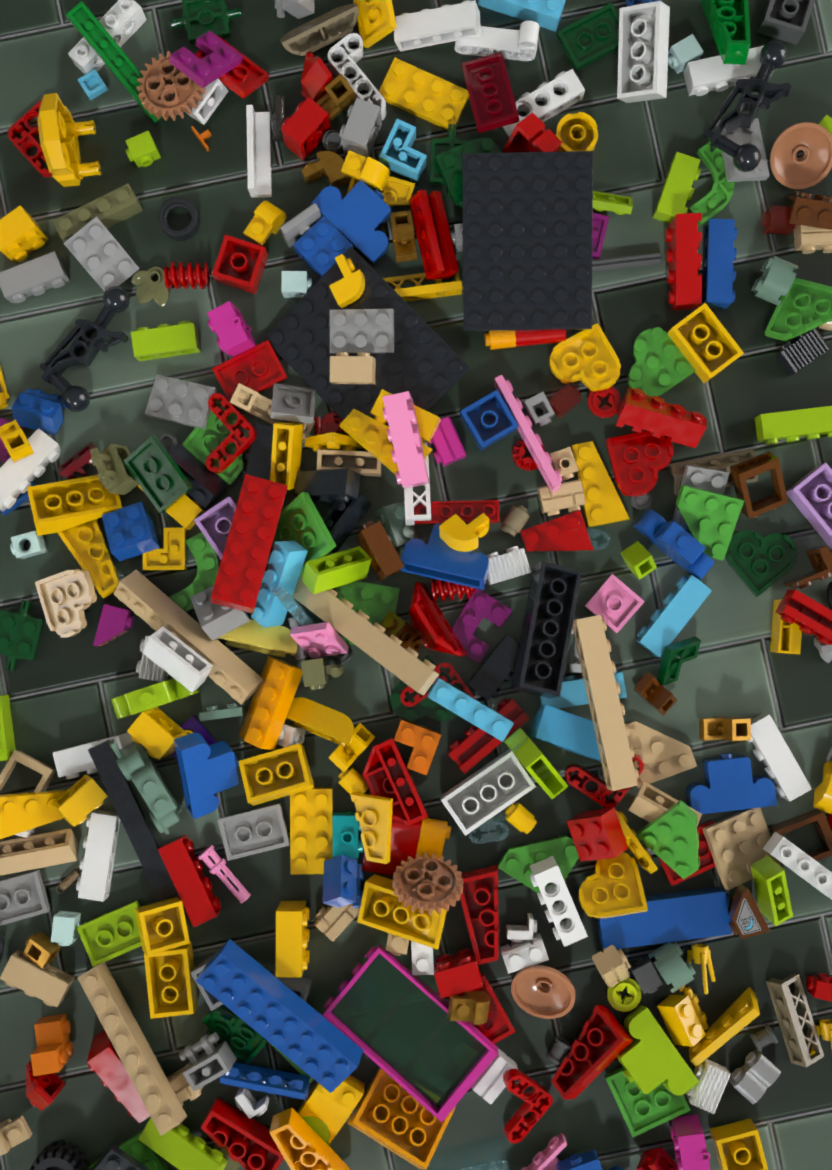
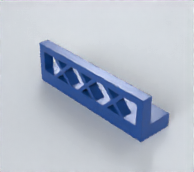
(267, 1081)

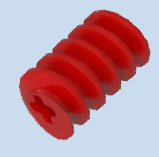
(187, 276)
(444, 588)

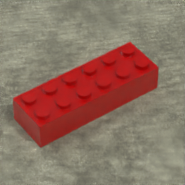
(249, 544)

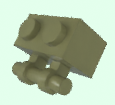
(112, 470)
(316, 672)

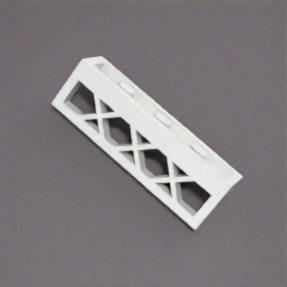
(259, 153)
(409, 505)

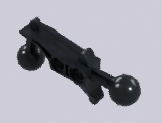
(748, 155)
(76, 397)

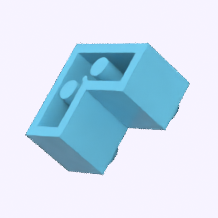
(399, 155)

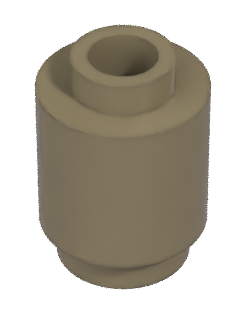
(514, 520)

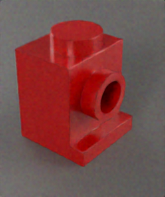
(820, 986)

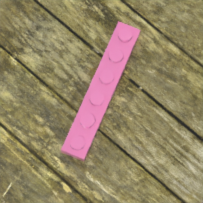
(530, 439)

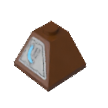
(745, 915)

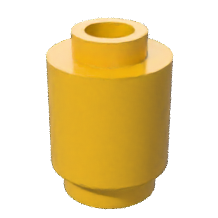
(352, 781)
(520, 818)

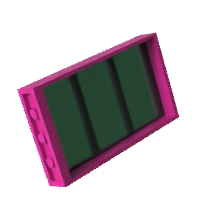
(408, 1032)

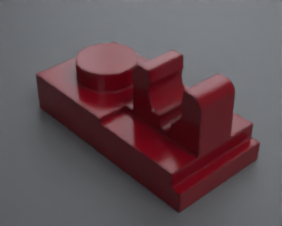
(76, 462)

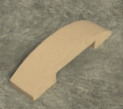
(260, 407)

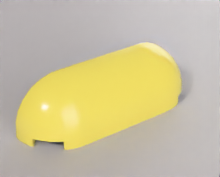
(267, 640)

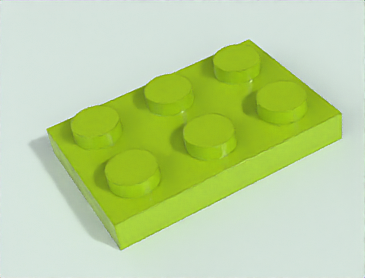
(111, 934)

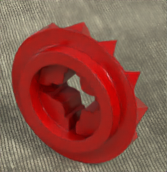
(614, 401)
(517, 454)

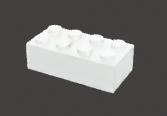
(643, 52)
(487, 791)

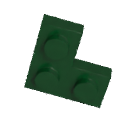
(673, 658)

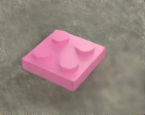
(614, 603)
(319, 640)

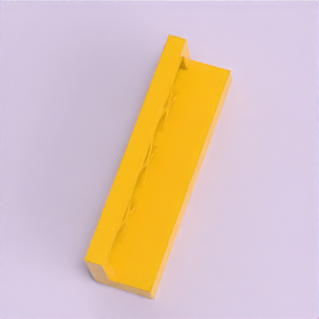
(426, 291)

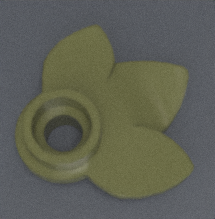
(148, 288)

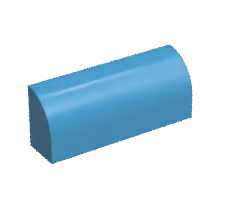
(565, 731)

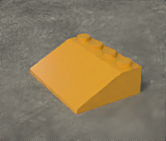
(398, 1121)

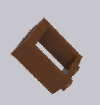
(754, 467)
(380, 549)
(821, 826)

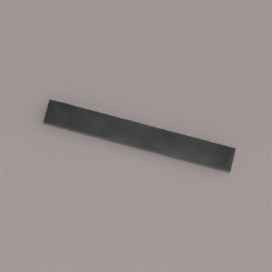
(133, 820)

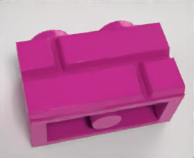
(447, 443)

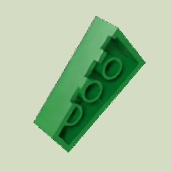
(730, 28)

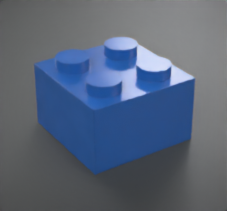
(321, 246)
(488, 420)
(130, 531)

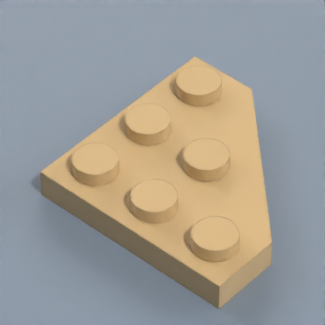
(659, 753)

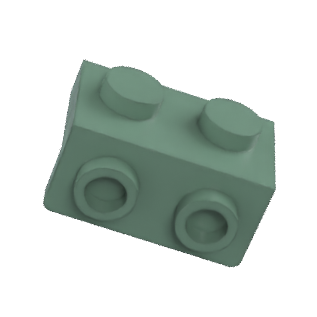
(393, 520)

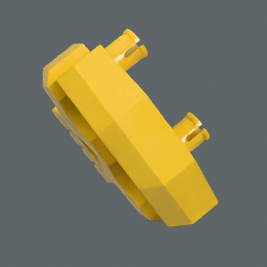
(60, 142)

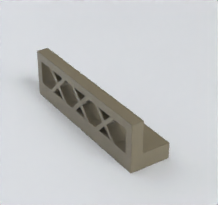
(719, 462)
(791, 1023)

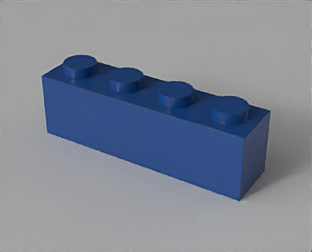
(718, 263)

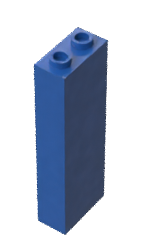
(670, 919)

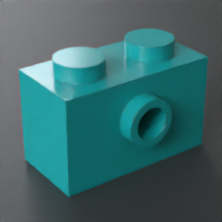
(346, 835)

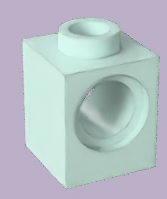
(684, 52)
(295, 284)
(37, 545)
(64, 927)

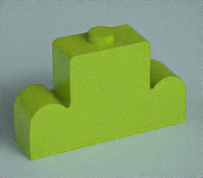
(150, 697)
(536, 763)
(653, 1057)

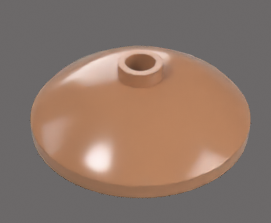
(812, 165)
(543, 992)

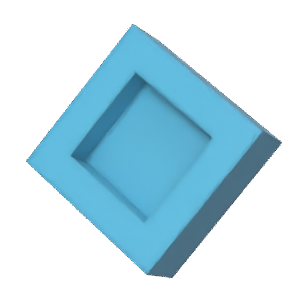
(92, 84)

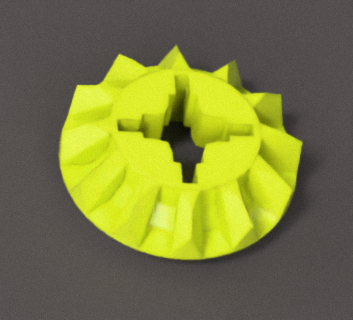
(629, 1002)

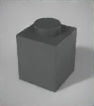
(645, 975)

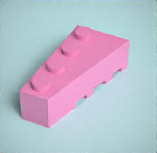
(406, 440)

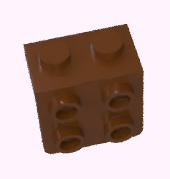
(811, 211)
(822, 567)
(402, 630)

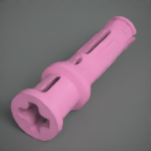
(241, 894)

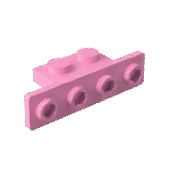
(547, 1158)

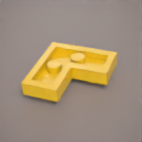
(332, 441)
(172, 556)

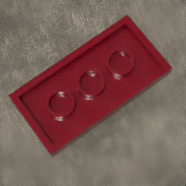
(490, 92)

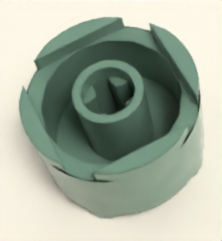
(775, 280)
(671, 966)

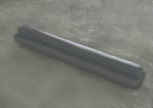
(626, 261)

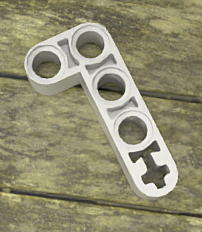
(513, 44)
(349, 66)

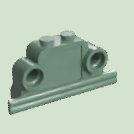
(140, 768)

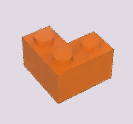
(423, 742)
(53, 1045)

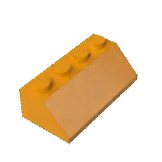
(270, 704)

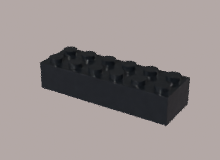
(546, 630)

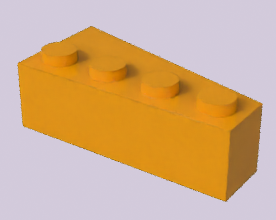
(302, 1145)

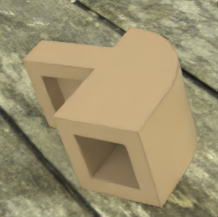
(13, 1133)

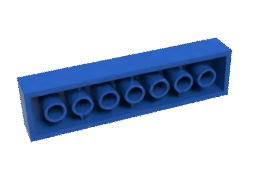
(280, 1016)

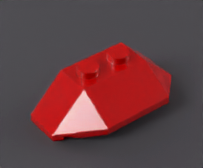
(432, 623)
(390, 778)

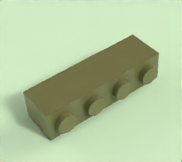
(109, 209)

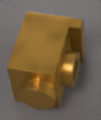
(41, 949)

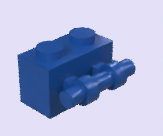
(39, 410)
(342, 882)

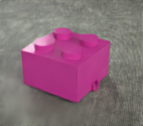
(231, 329)
(689, 1143)

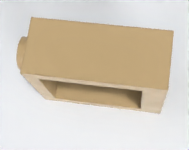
(40, 767)

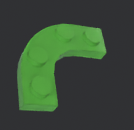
(721, 190)
(207, 570)

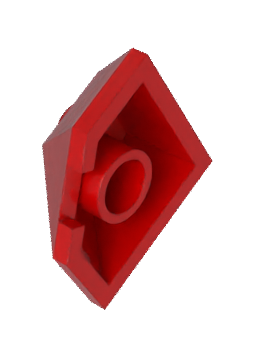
(314, 77)
(42, 1089)

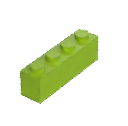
(794, 424)
(182, 1148)

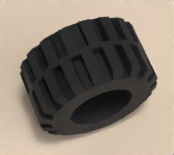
(61, 1156)

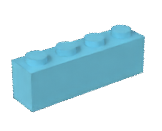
(544, 12)
(284, 569)
(674, 615)
(574, 692)
(470, 709)

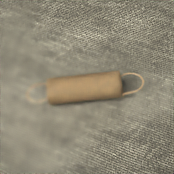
(69, 880)

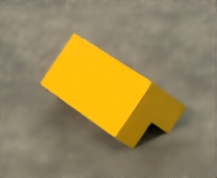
(784, 636)

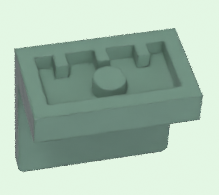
(218, 703)

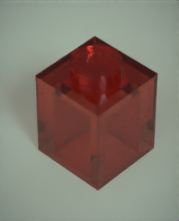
(776, 221)
(565, 400)

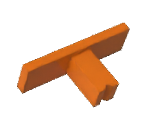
(202, 137)

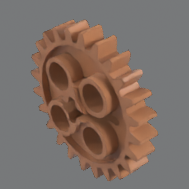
(169, 87)
(427, 883)

